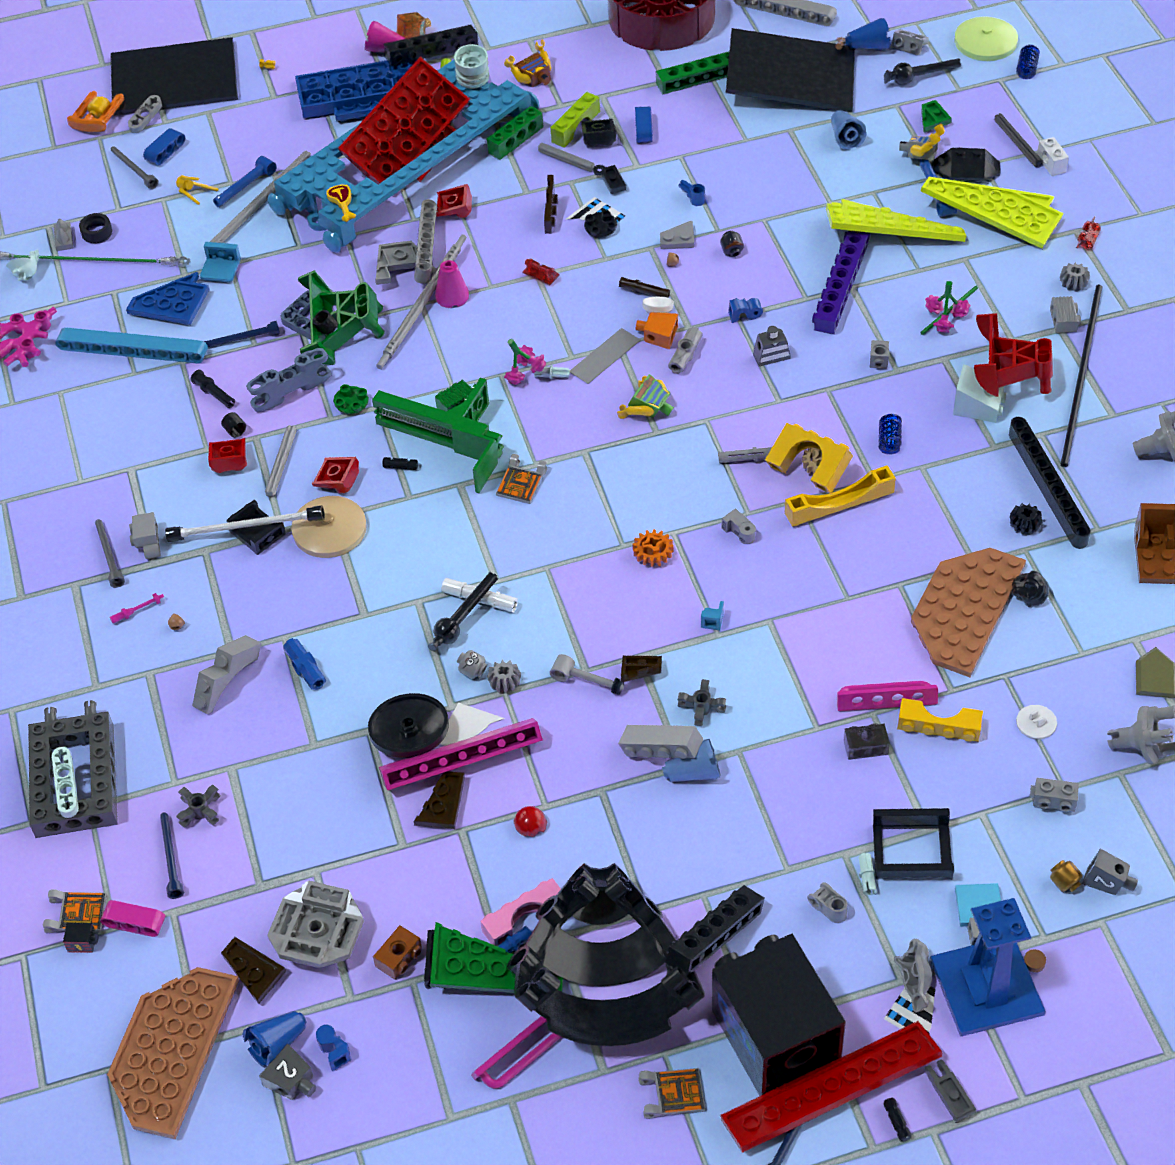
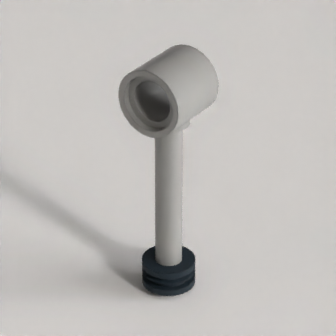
(564, 668)

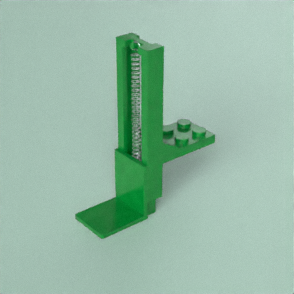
(465, 433)

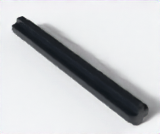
(1018, 140)

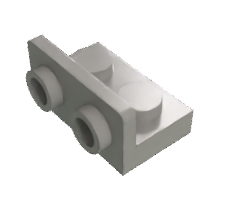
(908, 41)

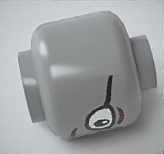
(471, 664)

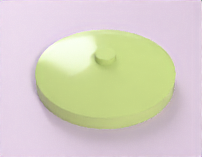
(986, 38)

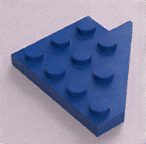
(171, 302)

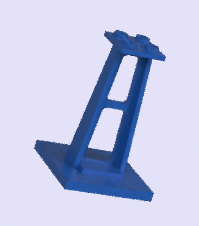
(989, 980)

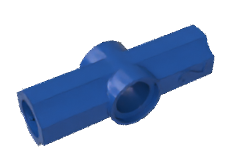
(304, 664)

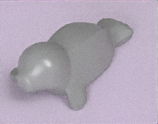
(916, 973)

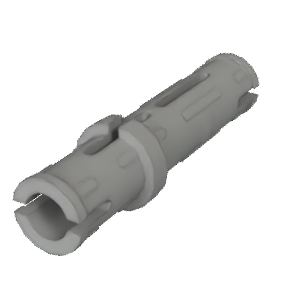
(724, 456)

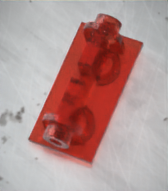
(1088, 237)
(540, 272)

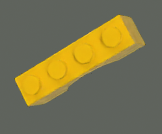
(915, 718)

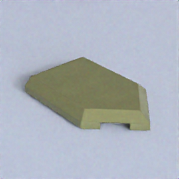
(1155, 675)

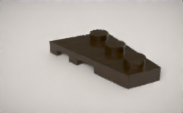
(550, 207)
(444, 803)
(253, 968)

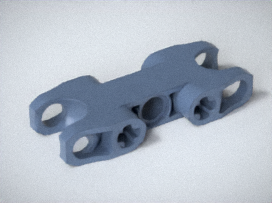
(276, 384)

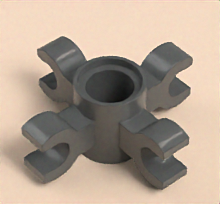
(701, 709)
(195, 800)

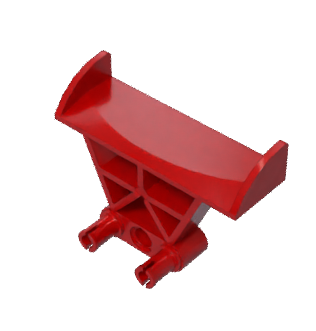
(1012, 359)

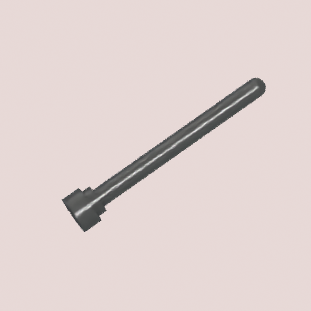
(149, 180)
(115, 577)

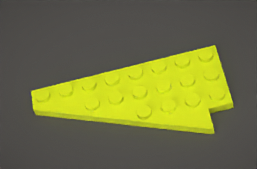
(1013, 211)
(866, 218)

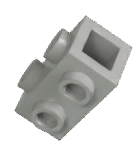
(1054, 794)

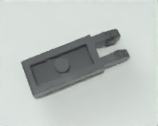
(950, 1092)

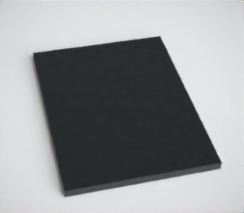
(790, 70)
(176, 73)

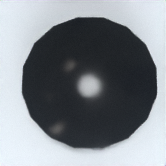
(600, 223)

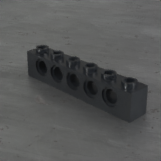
(430, 44)
(715, 930)

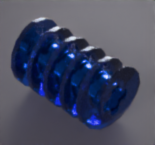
(1028, 61)
(890, 433)

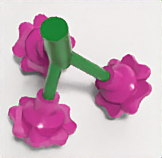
(935, 303)
(523, 356)

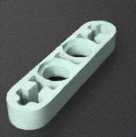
(67, 781)

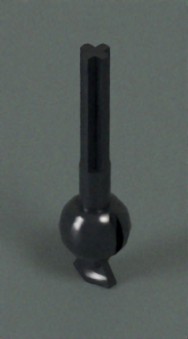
(904, 72)
(447, 629)

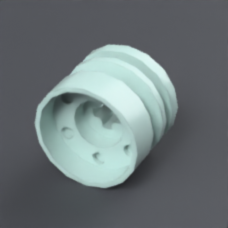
(471, 66)

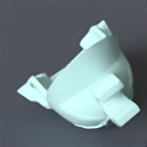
(24, 267)

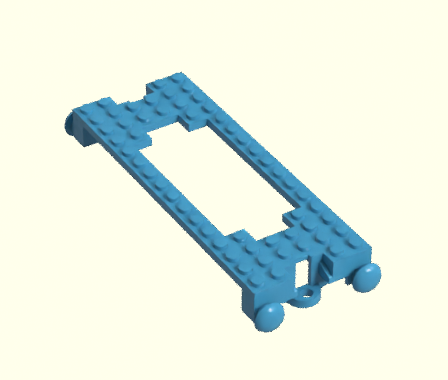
(319, 172)

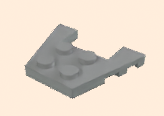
(396, 257)

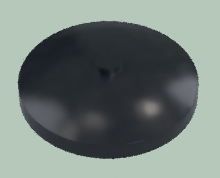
(408, 725)

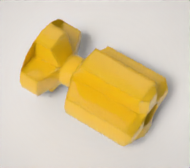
(269, 64)

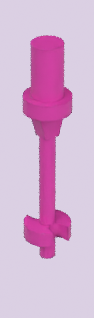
(125, 613)

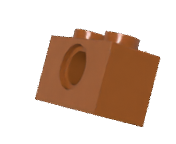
(399, 941)

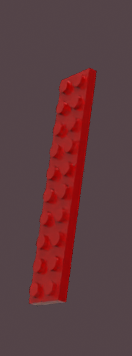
(830, 1086)

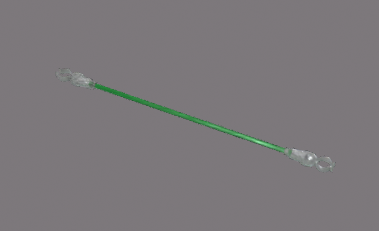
(170, 261)

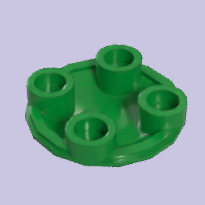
(351, 399)

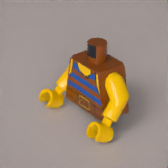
(532, 69)

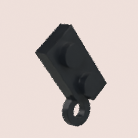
(611, 178)

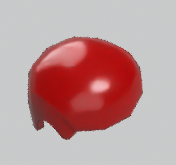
(530, 821)

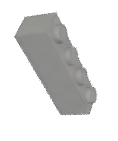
(660, 741)

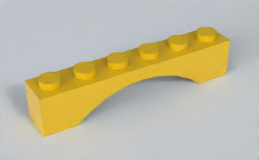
(870, 487)

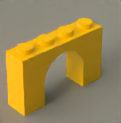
(795, 439)

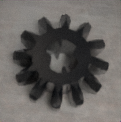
(1025, 518)

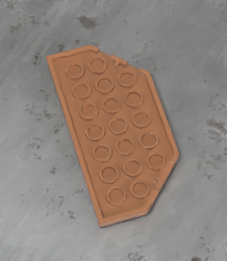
(964, 606)
(169, 1048)

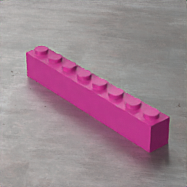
(460, 753)

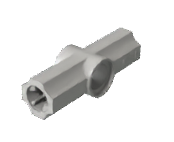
(685, 350)

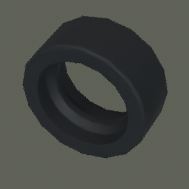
(93, 220)

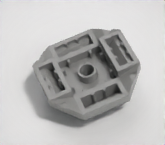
(314, 908)

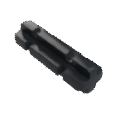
(400, 463)
(897, 1119)

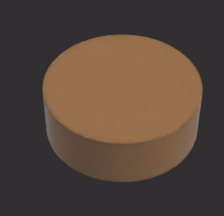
(1035, 960)

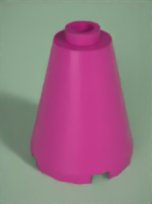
(378, 35)
(450, 286)

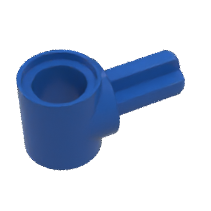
(694, 192)

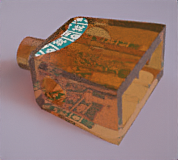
(412, 24)

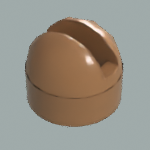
(672, 259)
(175, 622)

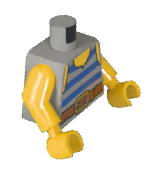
(923, 146)

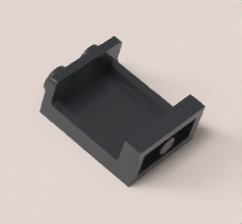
(256, 537)

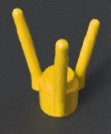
(186, 183)

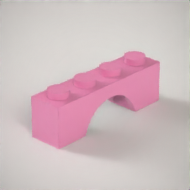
(500, 924)

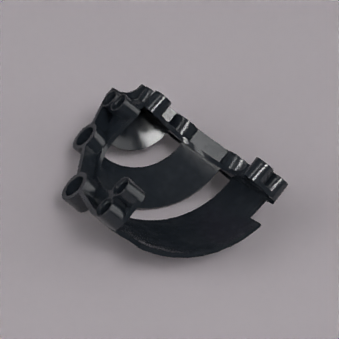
(601, 898)

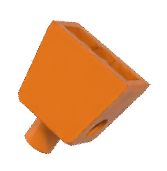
(659, 328)

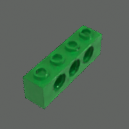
(515, 132)

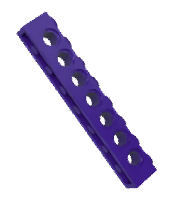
(841, 281)

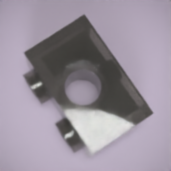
(875, 744)

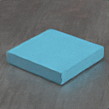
(972, 896)

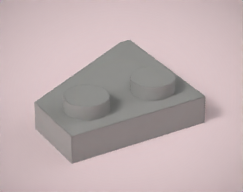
(678, 237)

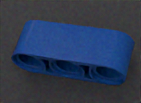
(643, 124)
(164, 146)

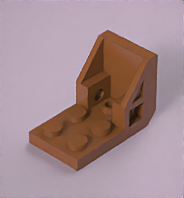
(1155, 543)

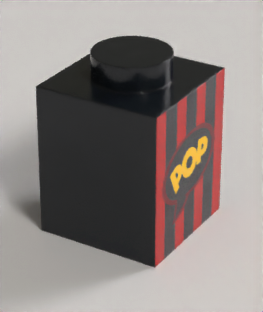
(80, 937)

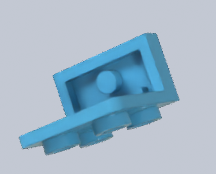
(220, 262)

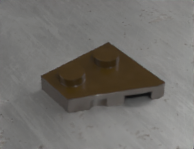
(639, 666)

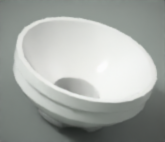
(658, 304)

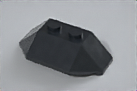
(967, 164)

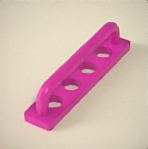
(887, 691)
(519, 1066)

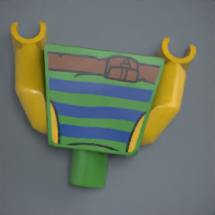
(647, 399)

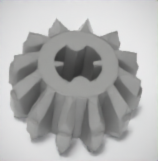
(1074, 276)
(504, 676)

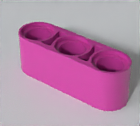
(132, 918)

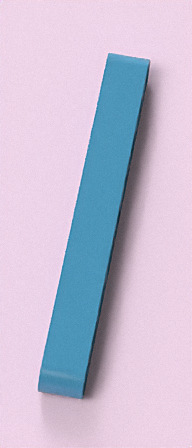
(131, 345)

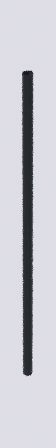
(1081, 376)

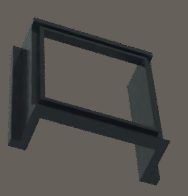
(913, 819)

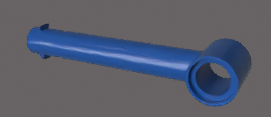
(262, 166)
(942, 208)

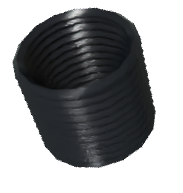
(325, 322)
(233, 424)

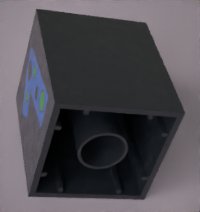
(776, 1012)

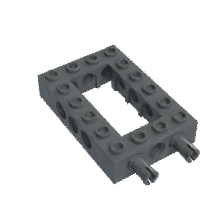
(79, 730)

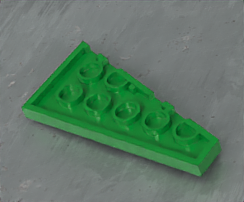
(470, 963)

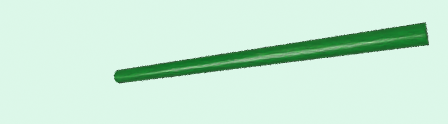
(949, 310)

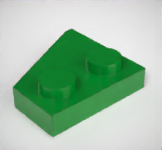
(933, 115)

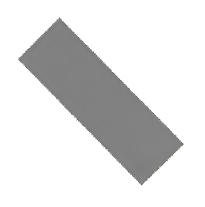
(604, 355)

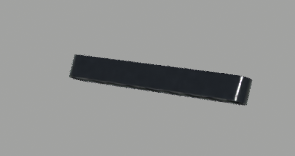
(1049, 482)

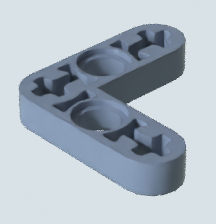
(292, 317)

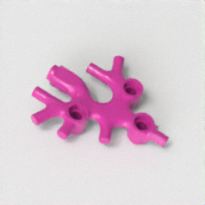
(29, 331)

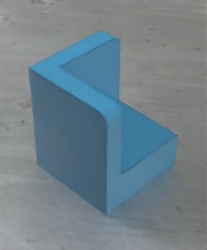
(712, 618)

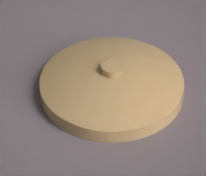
(336, 534)

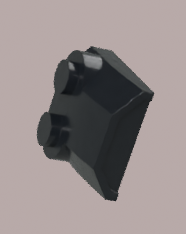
(598, 132)

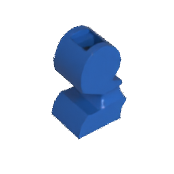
(751, 308)
(330, 1043)

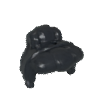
(1031, 587)

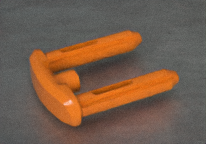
(89, 123)

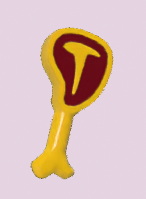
(342, 197)

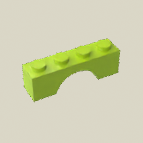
(564, 128)

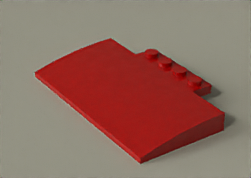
(405, 123)

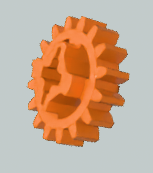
(653, 547)

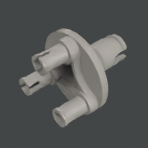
(1161, 440)
(1146, 734)

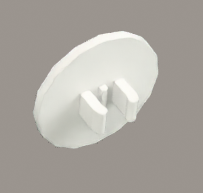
(1036, 722)

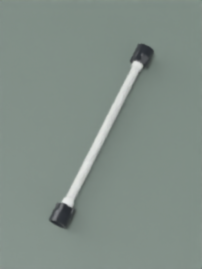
(314, 513)

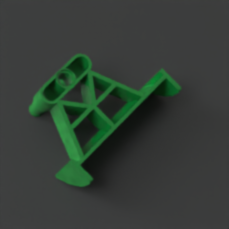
(361, 300)

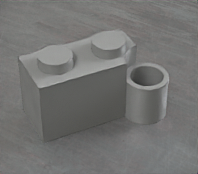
(145, 534)

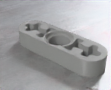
(144, 120)

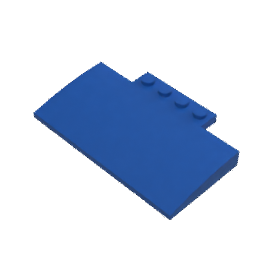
(347, 90)

